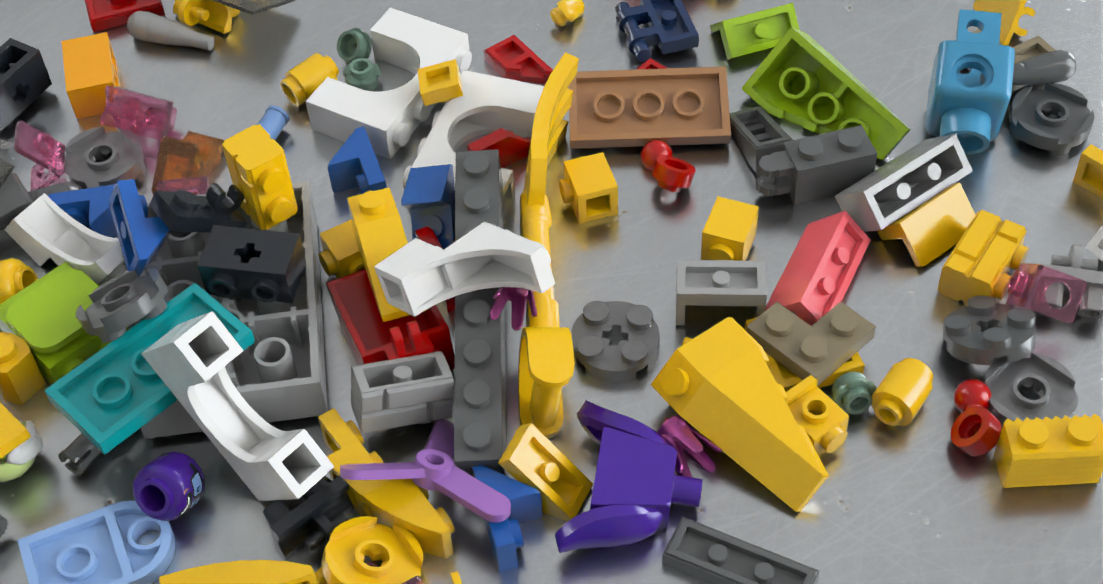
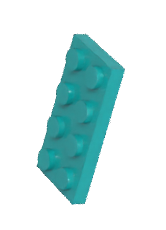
(118, 388)

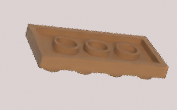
(649, 105)

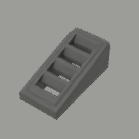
(757, 139)

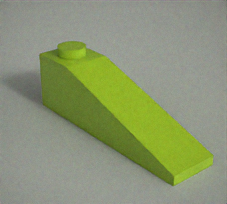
(817, 92)

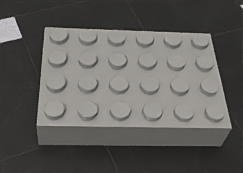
(285, 367)

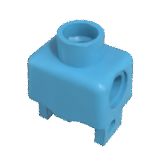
(960, 101)

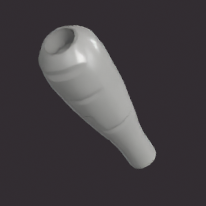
(161, 30)

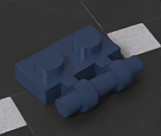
(668, 27)

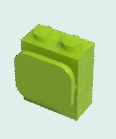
(48, 322)

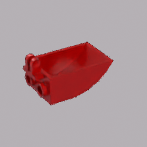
(377, 340)

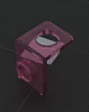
(43, 151)
(1029, 288)

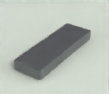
(730, 560)

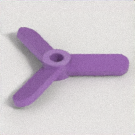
(436, 472)

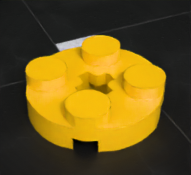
(364, 537)

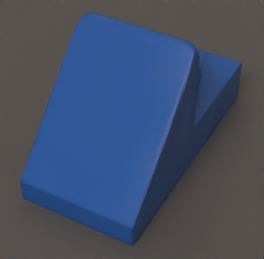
(356, 165)
(432, 201)
(89, 208)
(137, 234)
(525, 507)

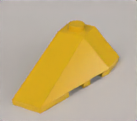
(733, 400)

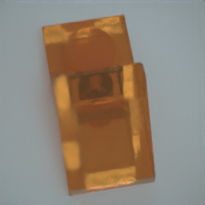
(187, 158)

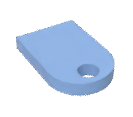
(99, 549)

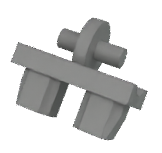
(1085, 269)

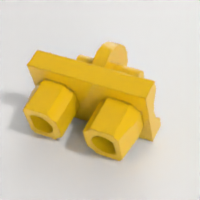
(205, 13)

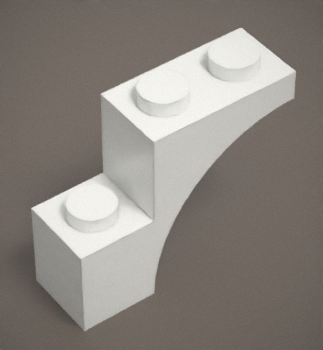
(51, 233)
(481, 259)

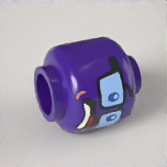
(168, 486)

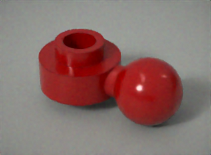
(669, 171)
(975, 428)

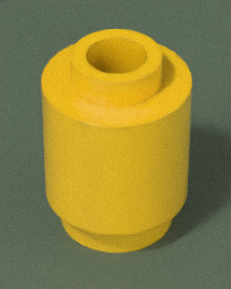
(307, 77)
(902, 392)

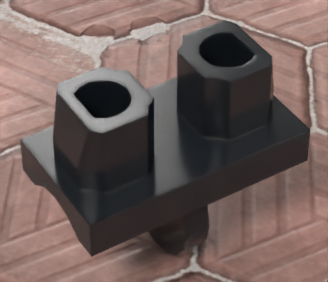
(313, 520)

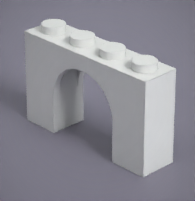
(484, 108)
(391, 114)
(266, 459)

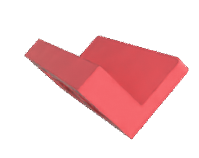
(821, 267)

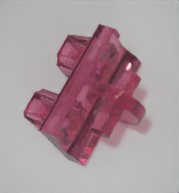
(138, 112)

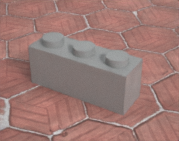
(905, 182)

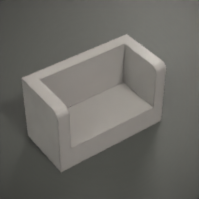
(720, 285)

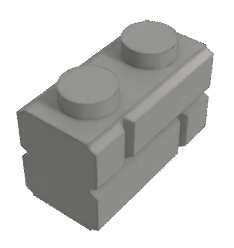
(401, 392)

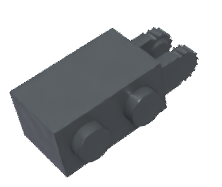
(817, 165)

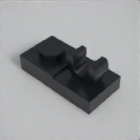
(195, 213)

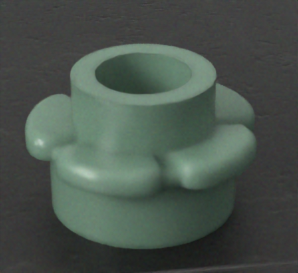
(354, 45)
(362, 74)
(853, 392)

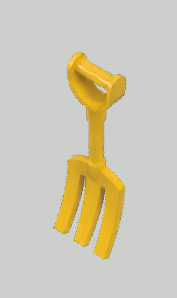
(545, 347)

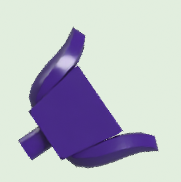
(630, 484)

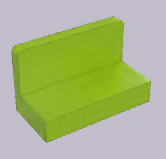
(756, 30)

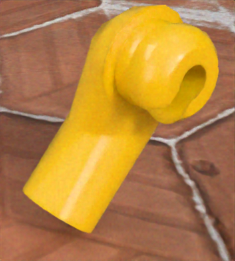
(567, 11)

